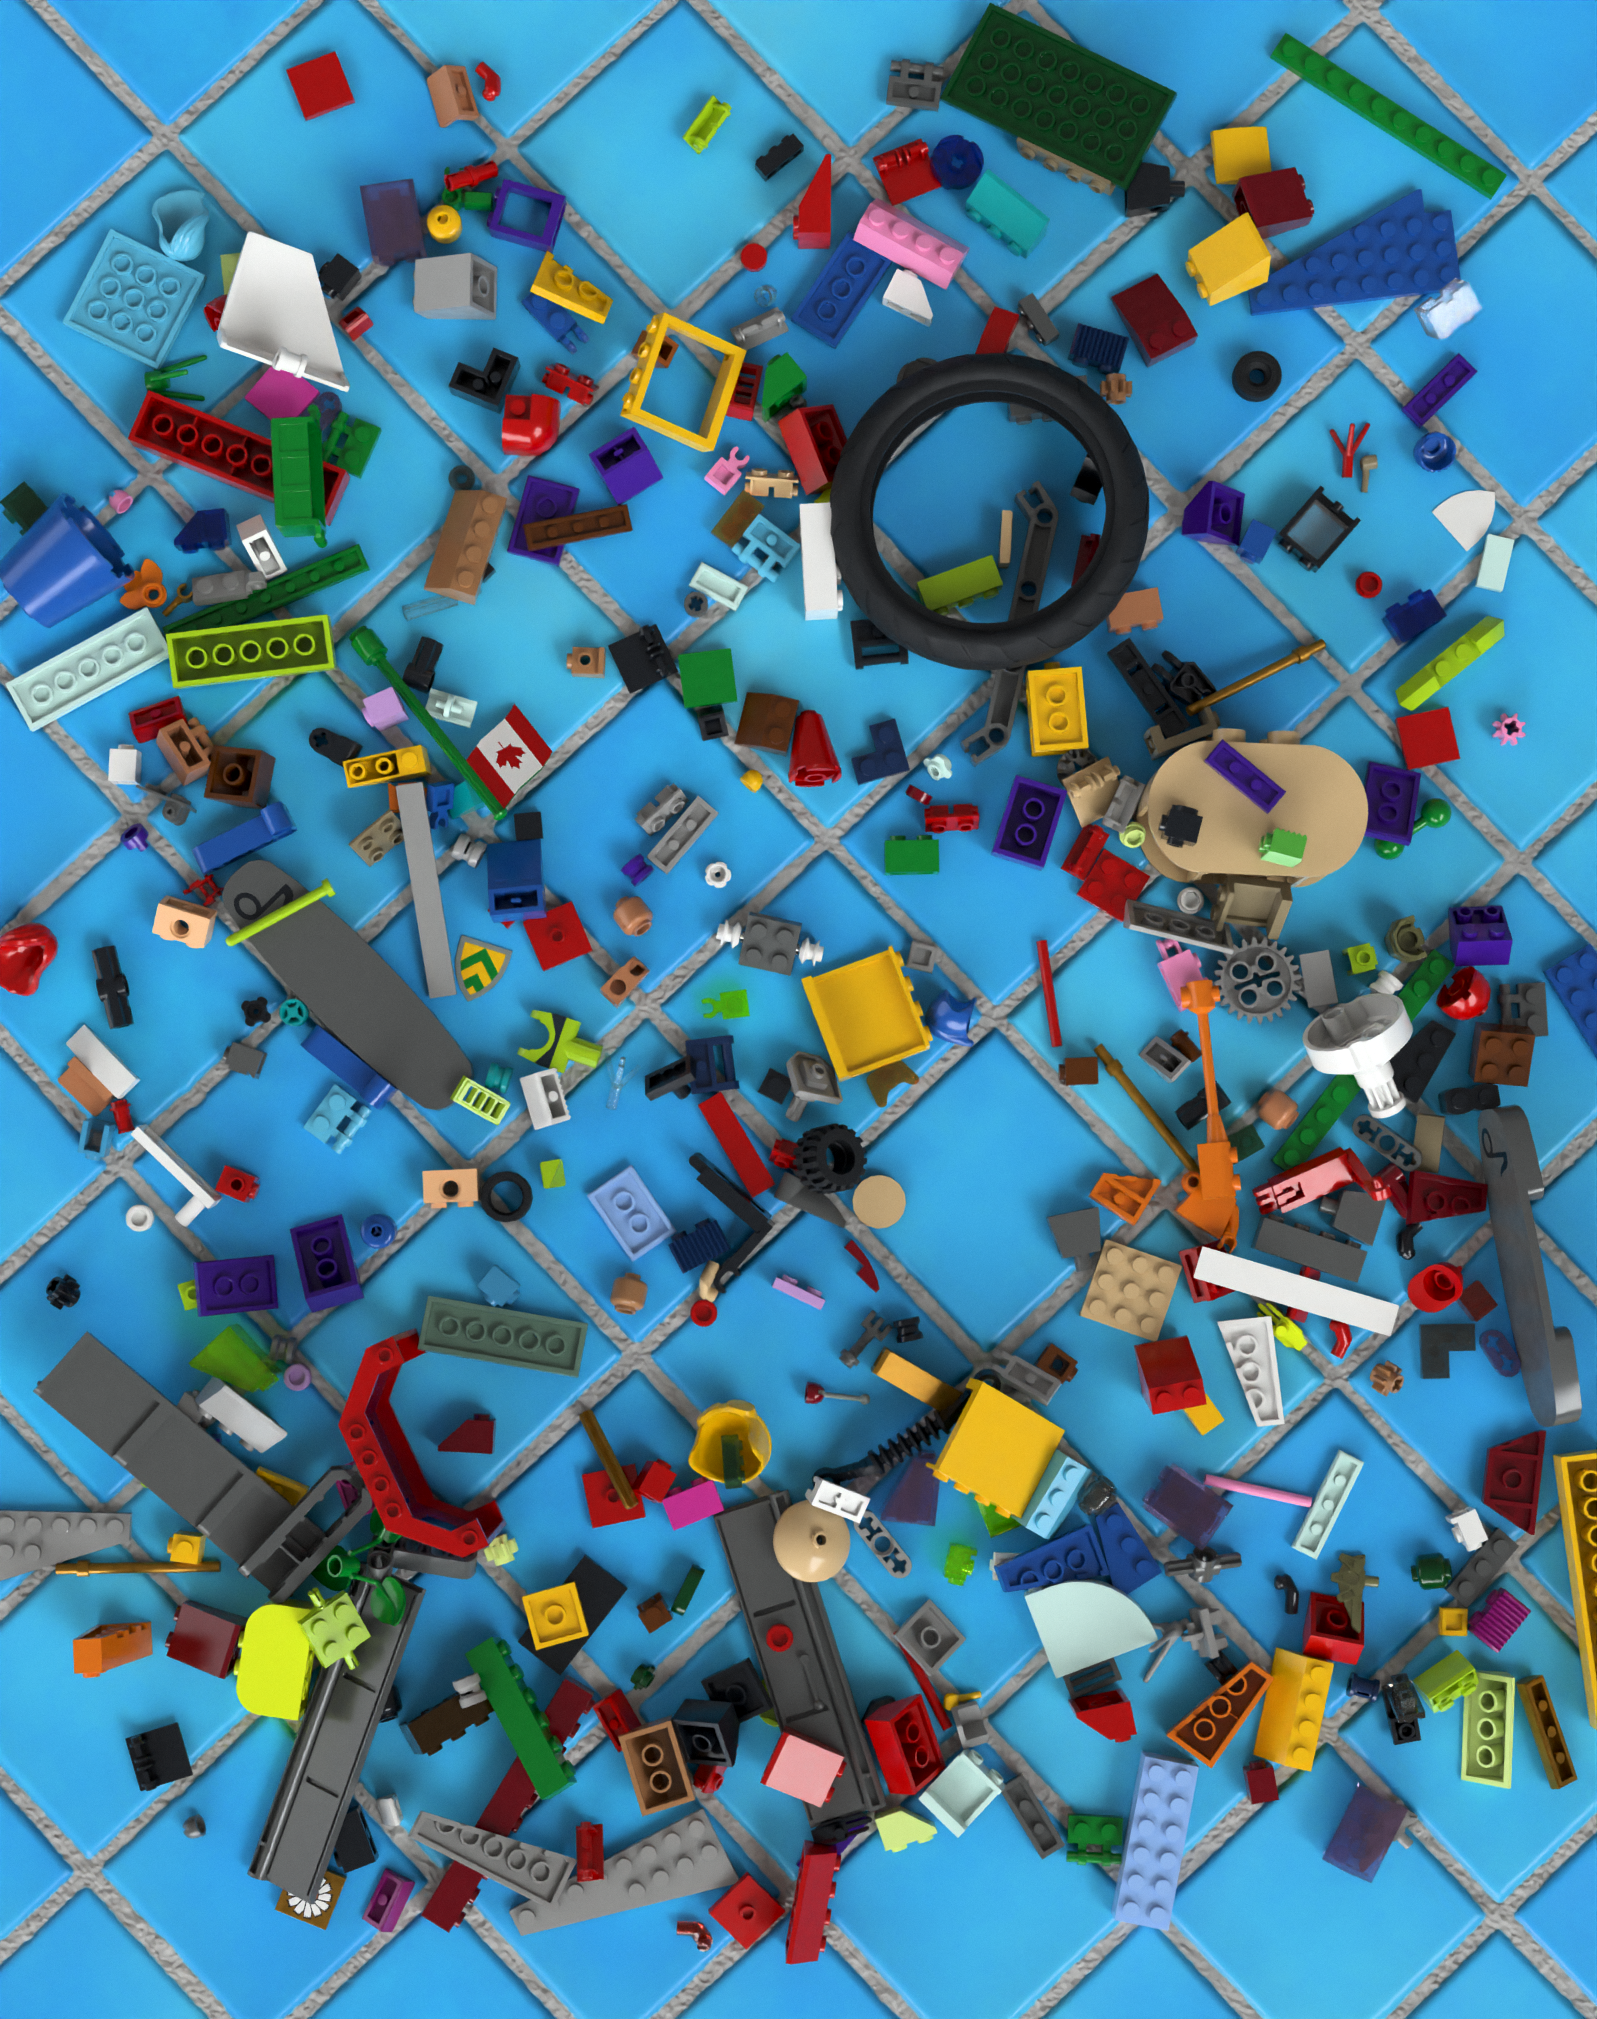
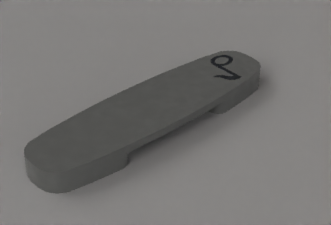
(349, 986)
(1543, 1349)

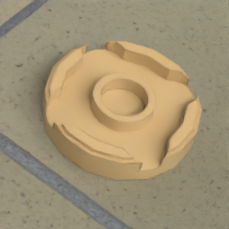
(879, 1201)

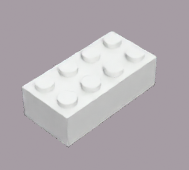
(818, 563)

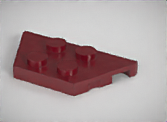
(1514, 1479)

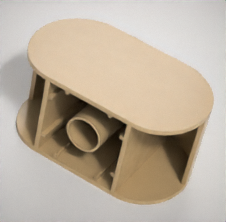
(1320, 801)

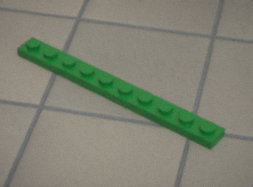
(1388, 116)
(1345, 1087)

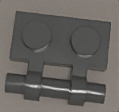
(914, 92)
(1530, 1006)

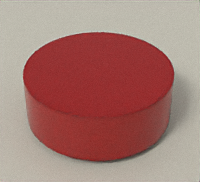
(753, 257)
(703, 1313)
(779, 1637)

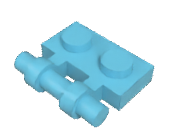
(769, 540)
(330, 1115)

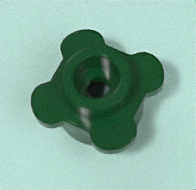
(643, 1676)

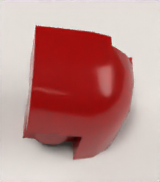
(530, 424)

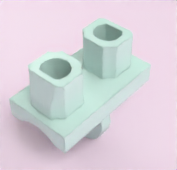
(451, 708)

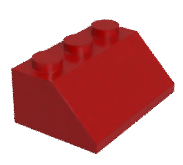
(815, 445)
(1106, 1713)
(905, 1745)

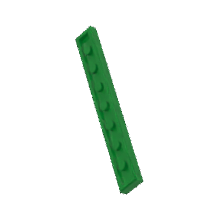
(278, 592)

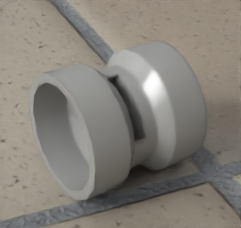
(468, 850)
(467, 1684)

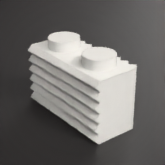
(545, 1098)

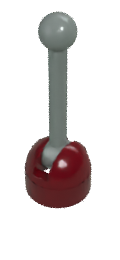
(815, 1394)

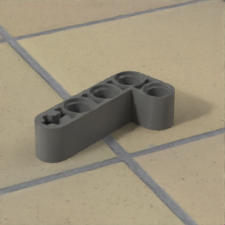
(417, 1557)

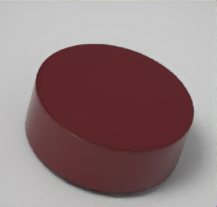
(918, 795)

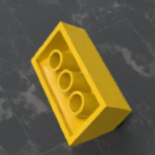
(1293, 1709)

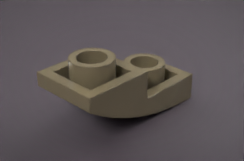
(1429, 1140)

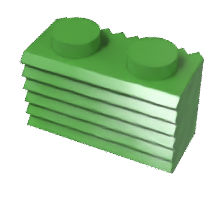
(1282, 847)

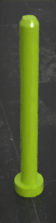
(279, 914)

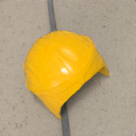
(729, 1419)

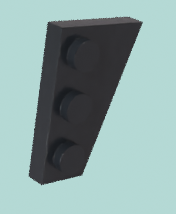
(1419, 1059)

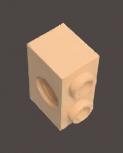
(199, 919)
(435, 1182)

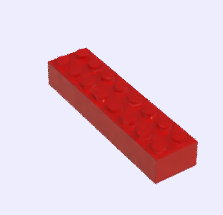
(218, 449)

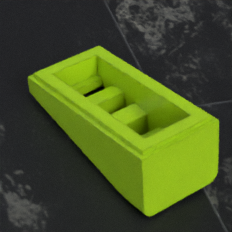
(494, 1108)

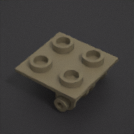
(378, 838)

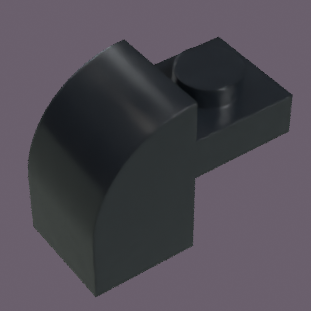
(1087, 483)

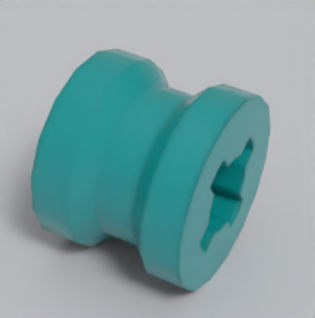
(289, 1010)
(498, 1077)

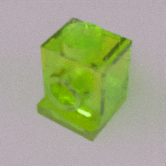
(958, 1563)

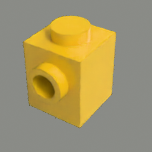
(186, 1547)

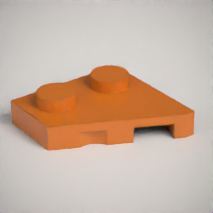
(1124, 1195)

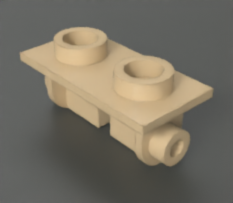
(781, 482)

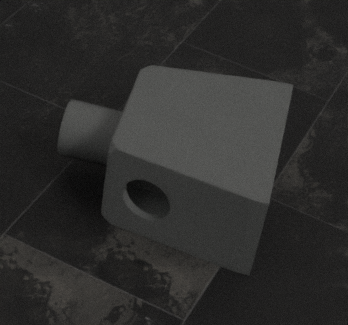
(1354, 1215)
(1077, 1235)

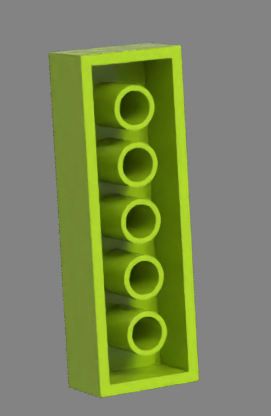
(251, 651)

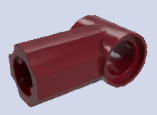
(1395, 1179)

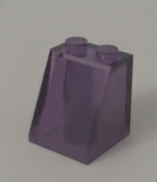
(394, 222)
(914, 1492)
(1186, 1505)

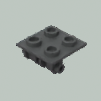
(176, 807)

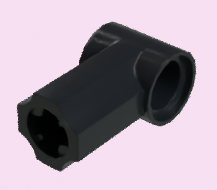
(421, 673)
(1196, 1109)

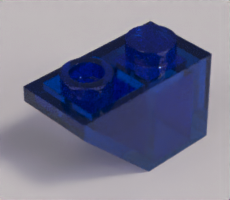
(205, 530)

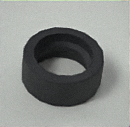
(486, 1196)

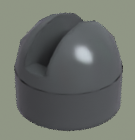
(194, 1827)

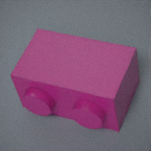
(692, 1502)

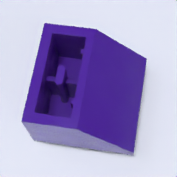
(625, 466)
(1479, 936)

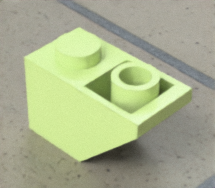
(901, 1826)

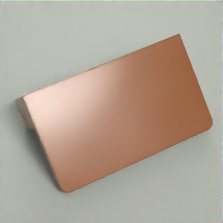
(452, 95)
(85, 1087)

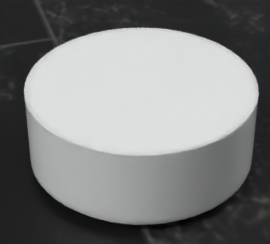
(140, 1218)

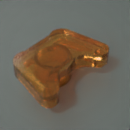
(887, 1078)

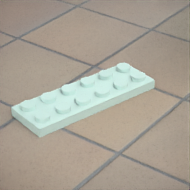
(89, 669)

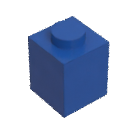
(1255, 542)

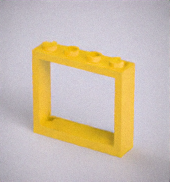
(720, 396)

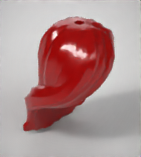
(24, 957)

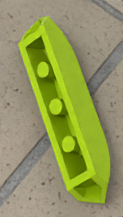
(1450, 662)

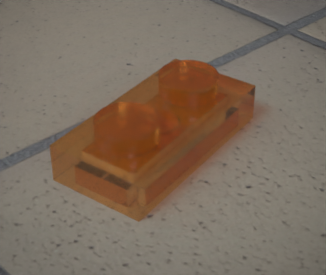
(737, 519)

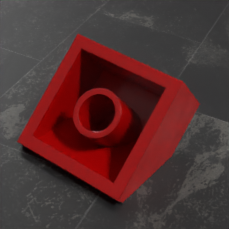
(1329, 1631)

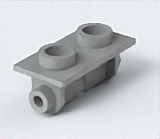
(760, 329)
(670, 801)
(1123, 804)

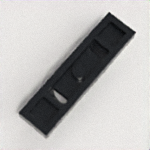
(1148, 688)

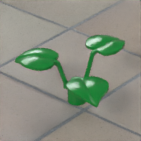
(340, 1567)

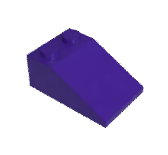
(326, 1263)

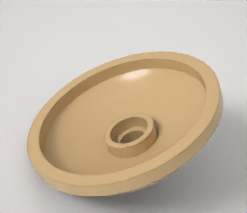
(797, 1545)

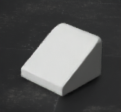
(390, 1810)

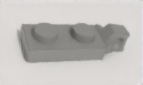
(226, 586)

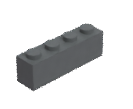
(1309, 1249)

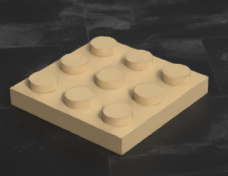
(1130, 1290)

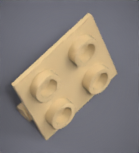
(1092, 790)

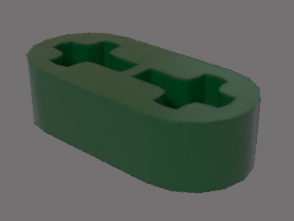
(687, 1590)

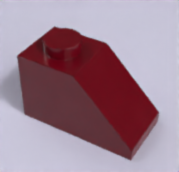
(473, 1436)

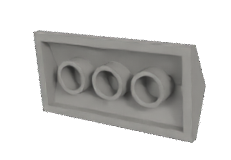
(1177, 926)

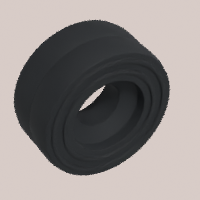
(1256, 391)

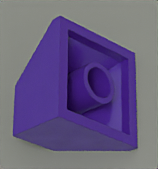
(1214, 515)

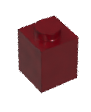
(1260, 1782)

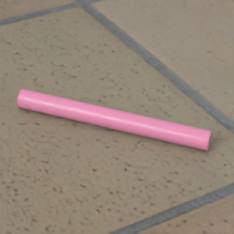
(1257, 1490)

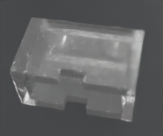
(1448, 311)

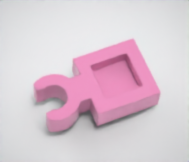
(726, 473)

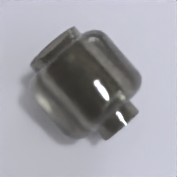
(1097, 1495)

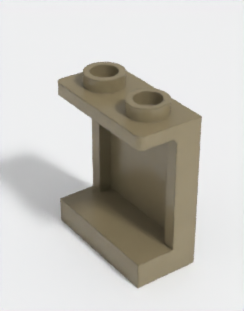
(1160, 747)
(1252, 904)

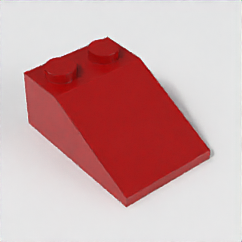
(813, 223)

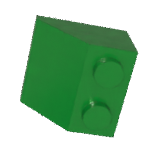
(781, 382)

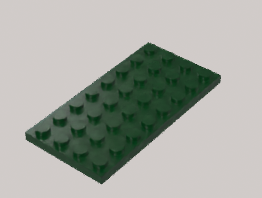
(1058, 96)

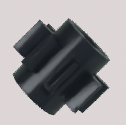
(63, 1292)

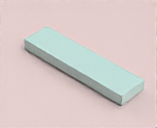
(1327, 1504)

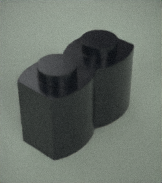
(1463, 1100)

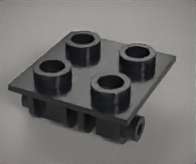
(643, 658)
(159, 1756)

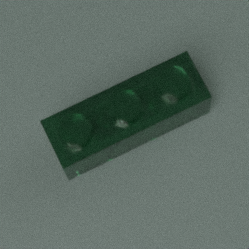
(732, 1461)

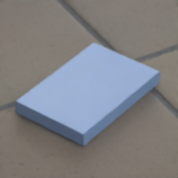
(631, 1213)

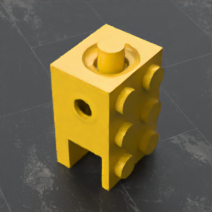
(1056, 710)

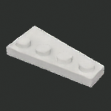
(1255, 1361)

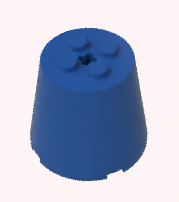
(63, 563)

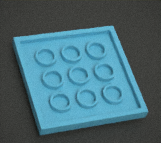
(134, 300)

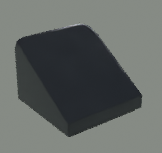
(712, 722)

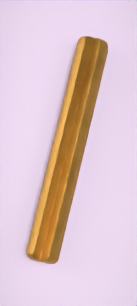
(608, 1459)

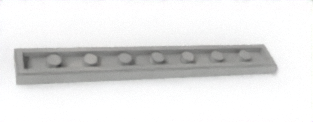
(426, 890)

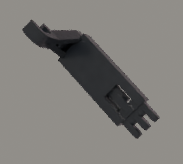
(740, 1204)

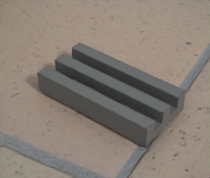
(1097, 1685)

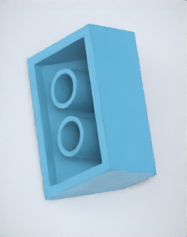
(1054, 1495)

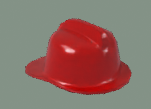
(1436, 1287)

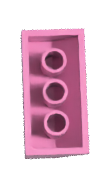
(910, 243)

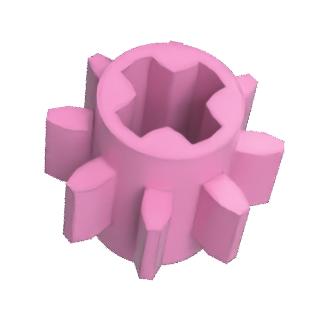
(1516, 728)

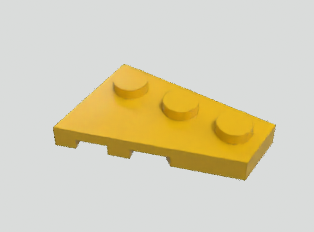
(565, 289)

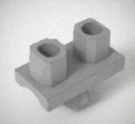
(1201, 1632)

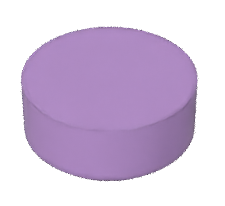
(297, 1377)

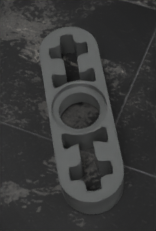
(1399, 1161)

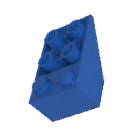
(516, 881)

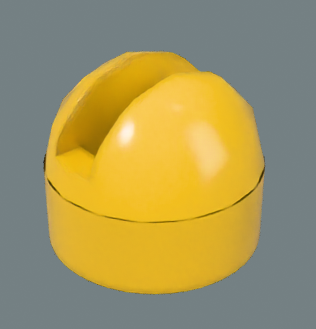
(752, 780)

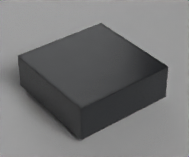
(528, 826)

